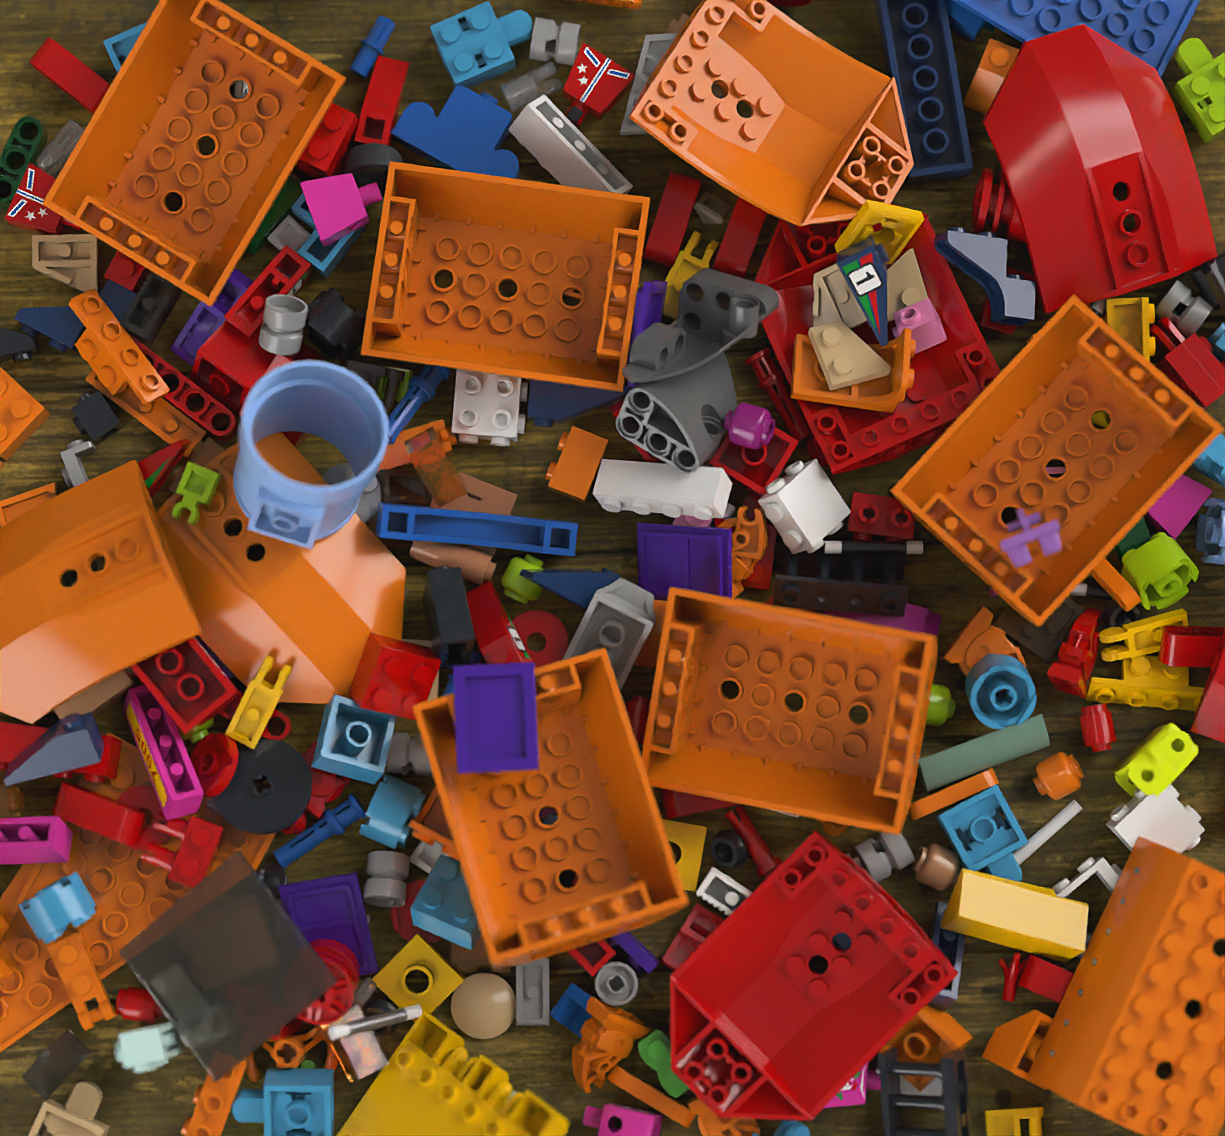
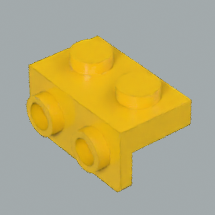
(1131, 321)

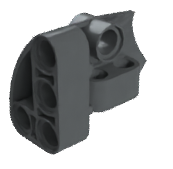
(704, 326)
(680, 415)

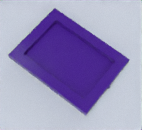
(647, 310)
(684, 559)
(495, 718)
(332, 910)

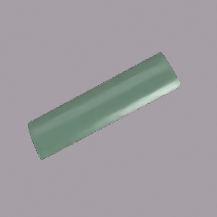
(982, 753)

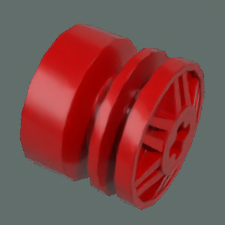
(995, 205)
(338, 999)

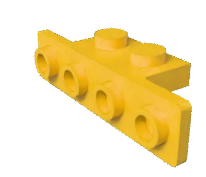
(1147, 683)

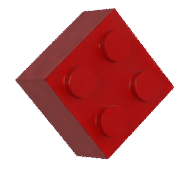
(394, 676)

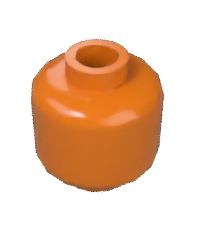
(1058, 776)

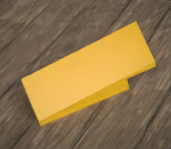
(1017, 915)

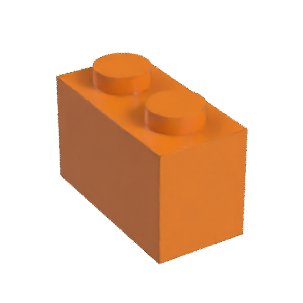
(577, 464)

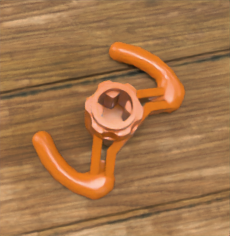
(291, 1052)

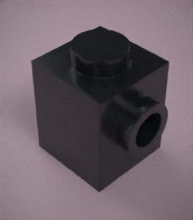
(96, 417)

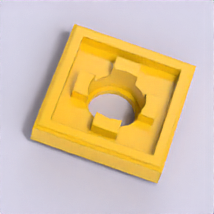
(899, 226)
(691, 842)
(422, 956)

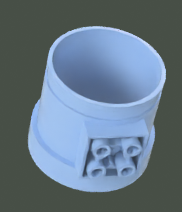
(316, 401)

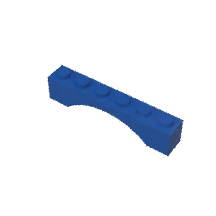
(476, 528)

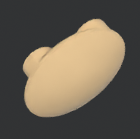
(483, 1005)

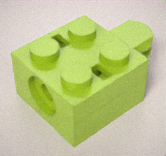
(1203, 88)

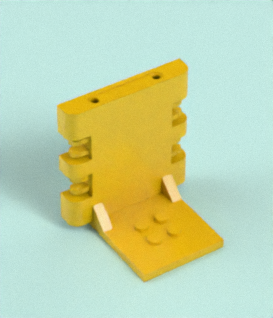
(433, 1093)

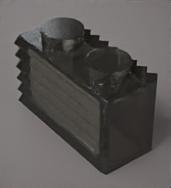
(151, 308)

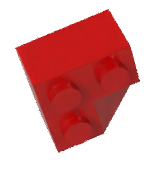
(755, 467)

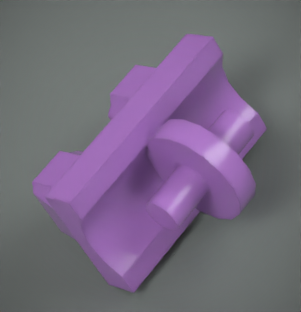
(1046, 535)

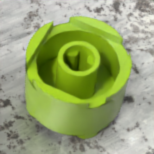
(1159, 571)

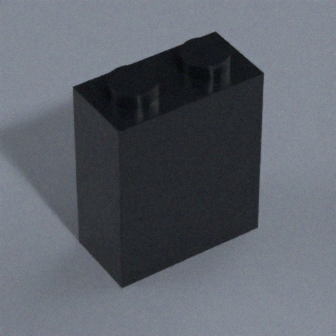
(448, 616)

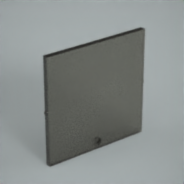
(227, 966)

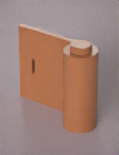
(472, 559)

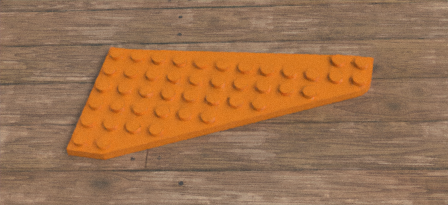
(126, 897)

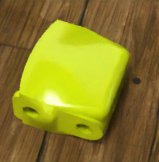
(1157, 759)

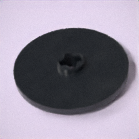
(274, 807)

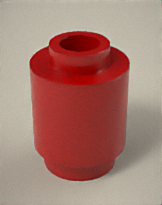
(637, 713)
(1097, 727)
(137, 1005)

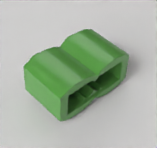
(656, 1052)

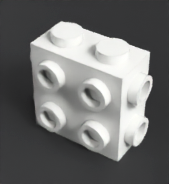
(488, 407)
(804, 506)
(1158, 820)

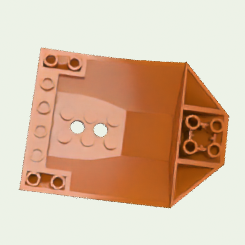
(819, 122)
(296, 601)
(78, 635)

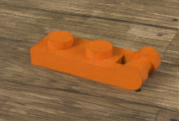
(81, 980)

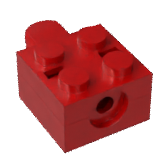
(1189, 363)

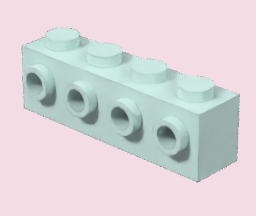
(148, 1046)

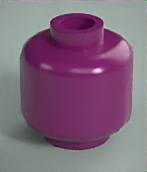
(749, 426)

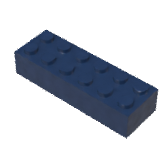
(925, 72)

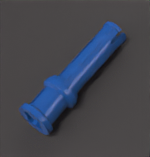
(420, 389)
(333, 823)

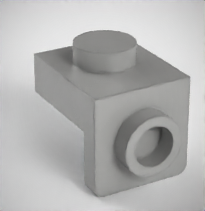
(74, 471)

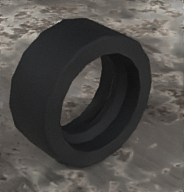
(370, 157)

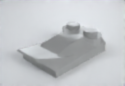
(618, 621)

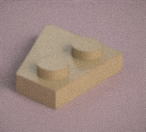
(68, 259)
(904, 284)
(835, 300)
(845, 356)

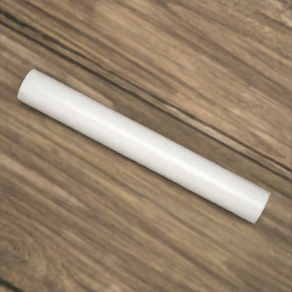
(1047, 831)

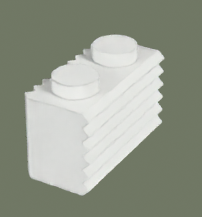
(722, 891)

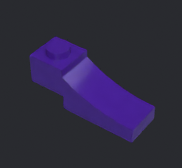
(208, 319)

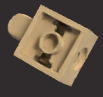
(73, 1117)

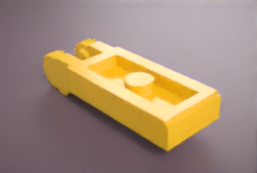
(684, 268)
(1139, 636)
(257, 706)

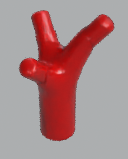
(1011, 976)

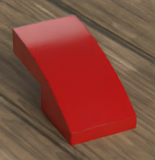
(693, 932)

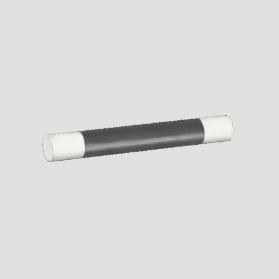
(374, 1021)

